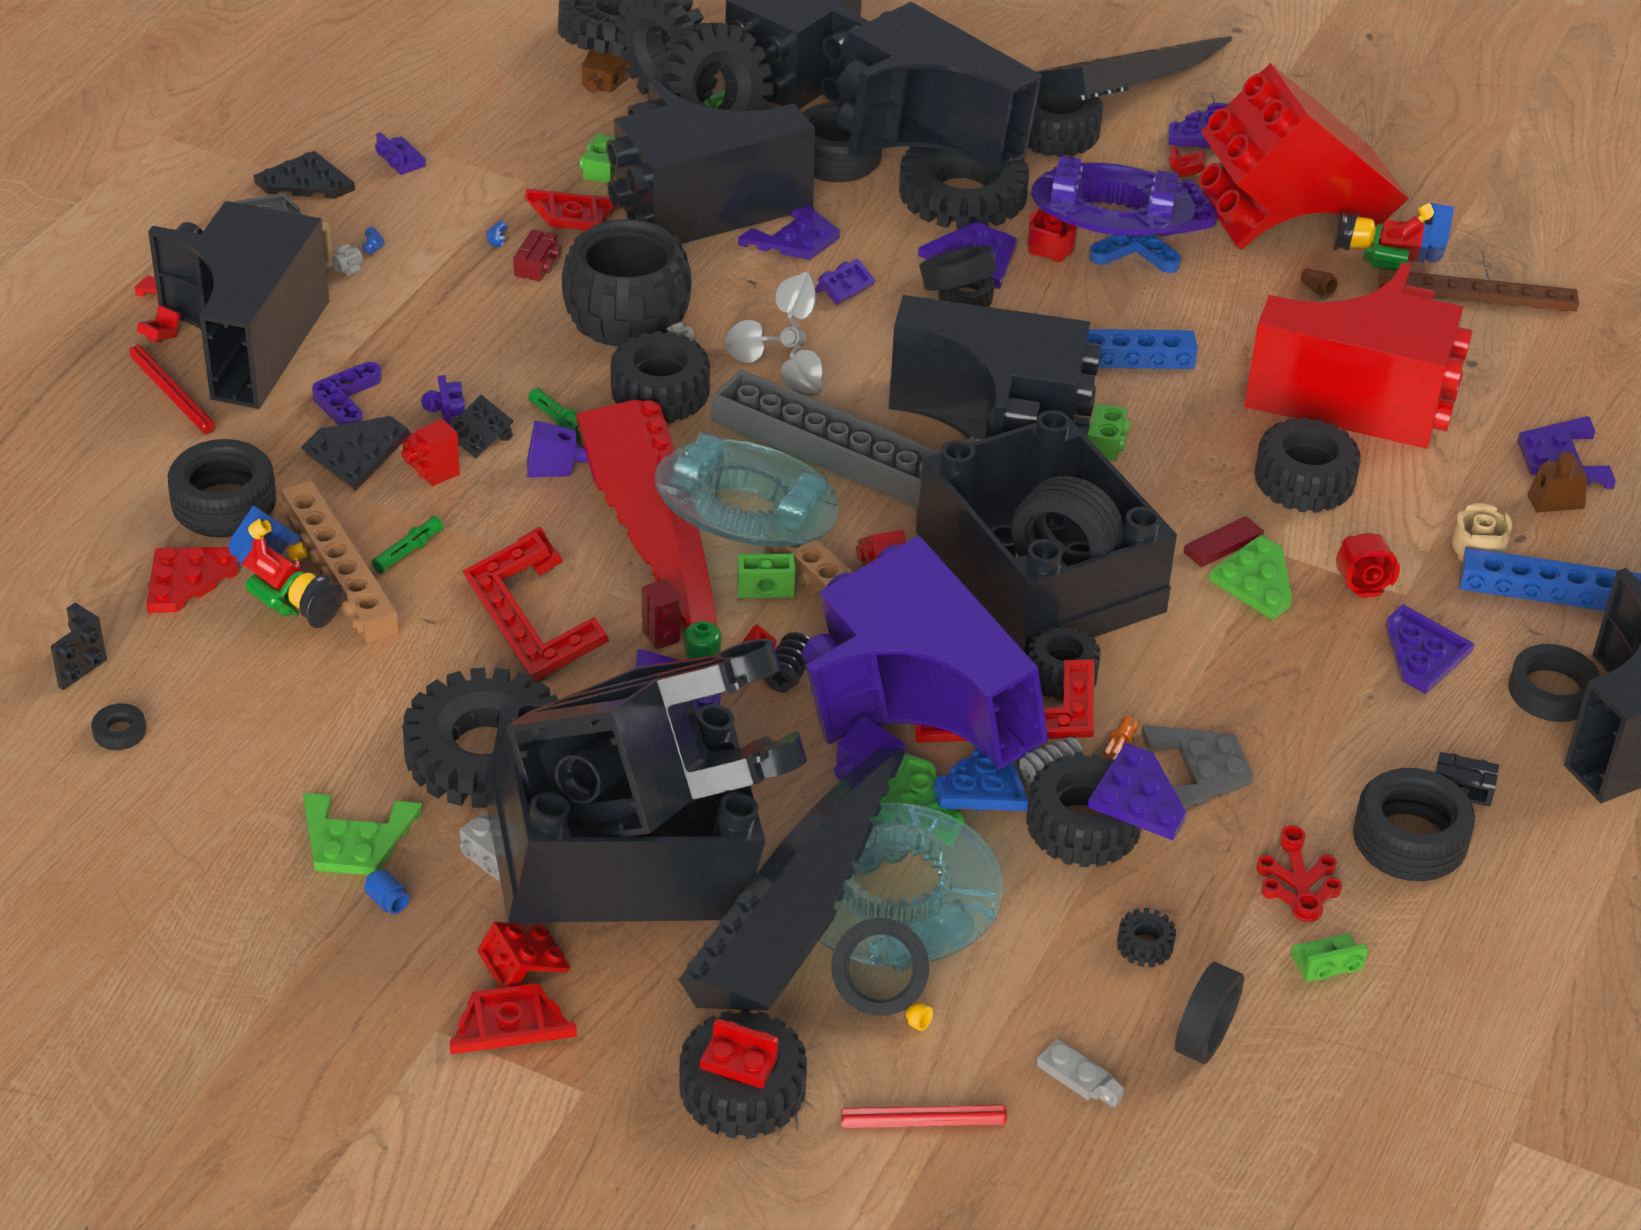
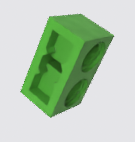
(1109, 430)

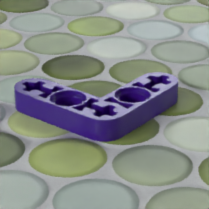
(1205, 213)
(362, 376)

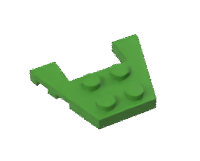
(354, 845)

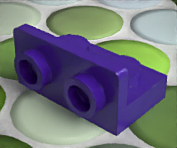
(399, 154)
(845, 281)

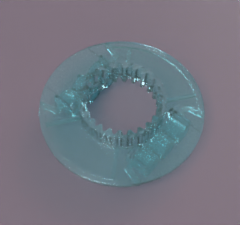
(801, 495)
(948, 918)

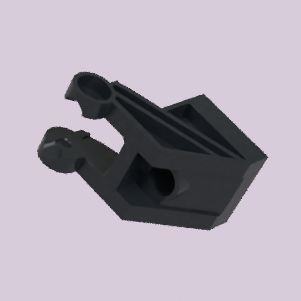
(633, 746)

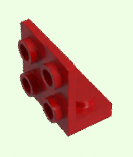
(517, 948)

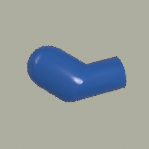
(494, 234)
(373, 242)

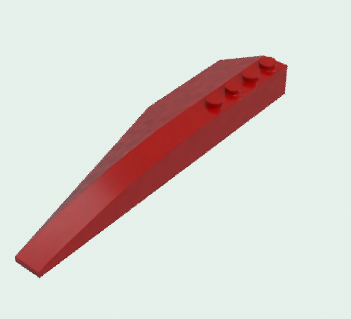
(623, 452)

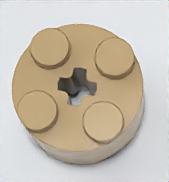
(1481, 529)

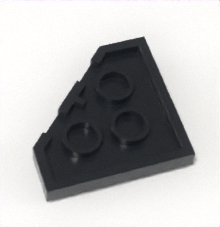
(305, 176)
(356, 448)

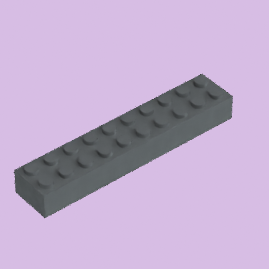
(822, 435)

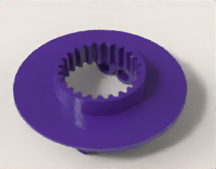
(1073, 186)

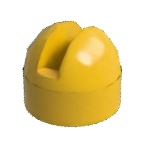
(919, 1016)

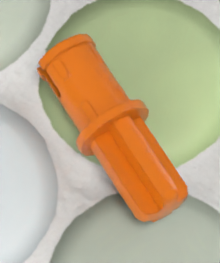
(1118, 737)

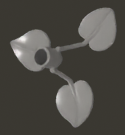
(746, 340)

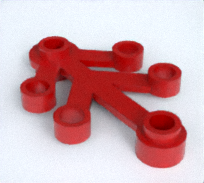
(1304, 905)

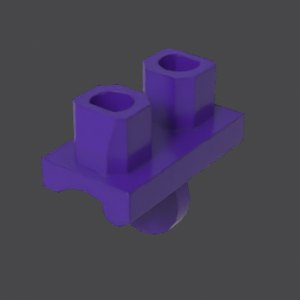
(448, 399)

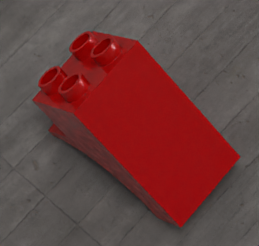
(1289, 161)
(1362, 363)

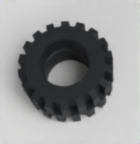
(1053, 647)

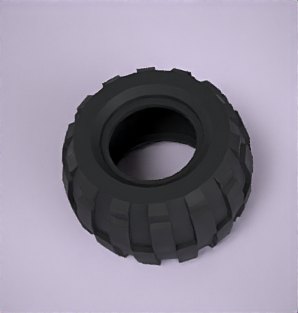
(625, 281)

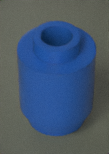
(386, 891)

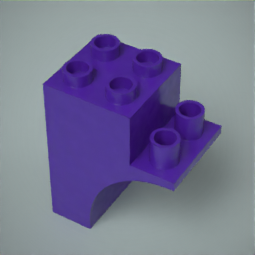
(921, 652)

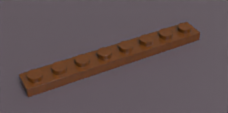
(1490, 291)

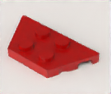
(569, 209)
(509, 1019)

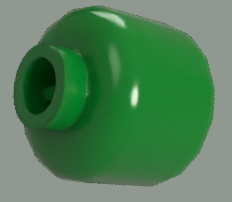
(702, 640)

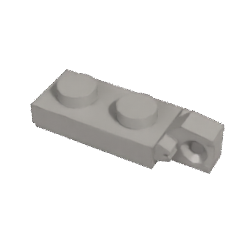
(1080, 1073)

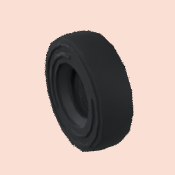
(118, 713)

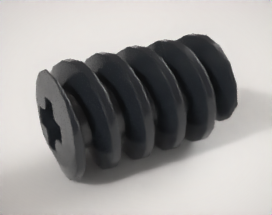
(790, 661)

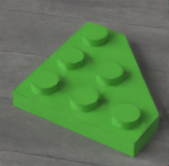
(1257, 577)
(915, 785)

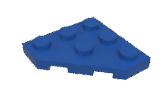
(980, 786)

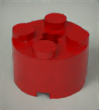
(1050, 236)
(1367, 564)

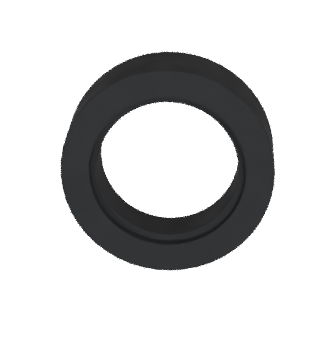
(958, 267)
(1552, 658)
(841, 958)
(1209, 1012)

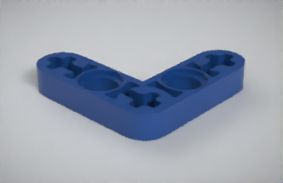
(1162, 257)

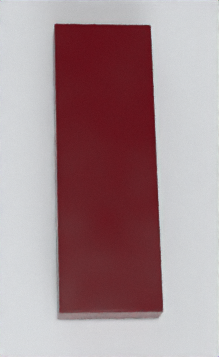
(1222, 541)

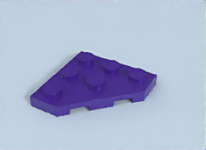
(1189, 131)
(1424, 648)
(1139, 793)

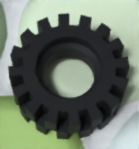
(1146, 950)

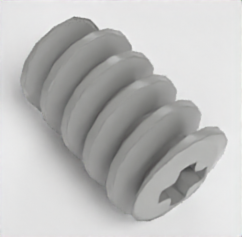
(1036, 760)

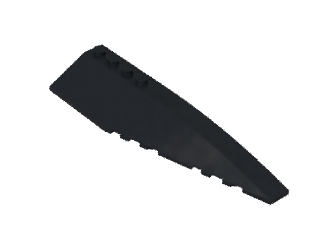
(1119, 72)
(791, 896)

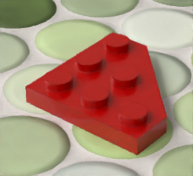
(187, 573)

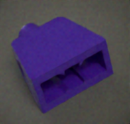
(553, 451)
(860, 744)

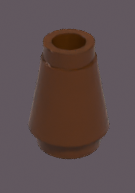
(1321, 282)

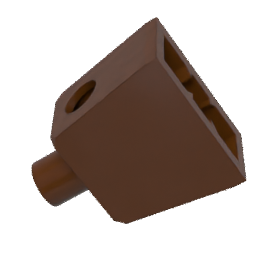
(604, 71)
(1559, 485)

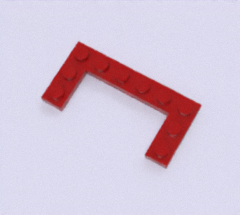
(534, 655)
(1072, 720)

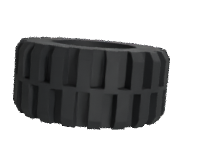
(1064, 124)
(663, 371)
(1307, 465)
(1070, 834)
(740, 1106)

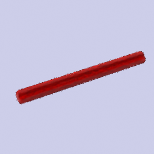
(172, 389)

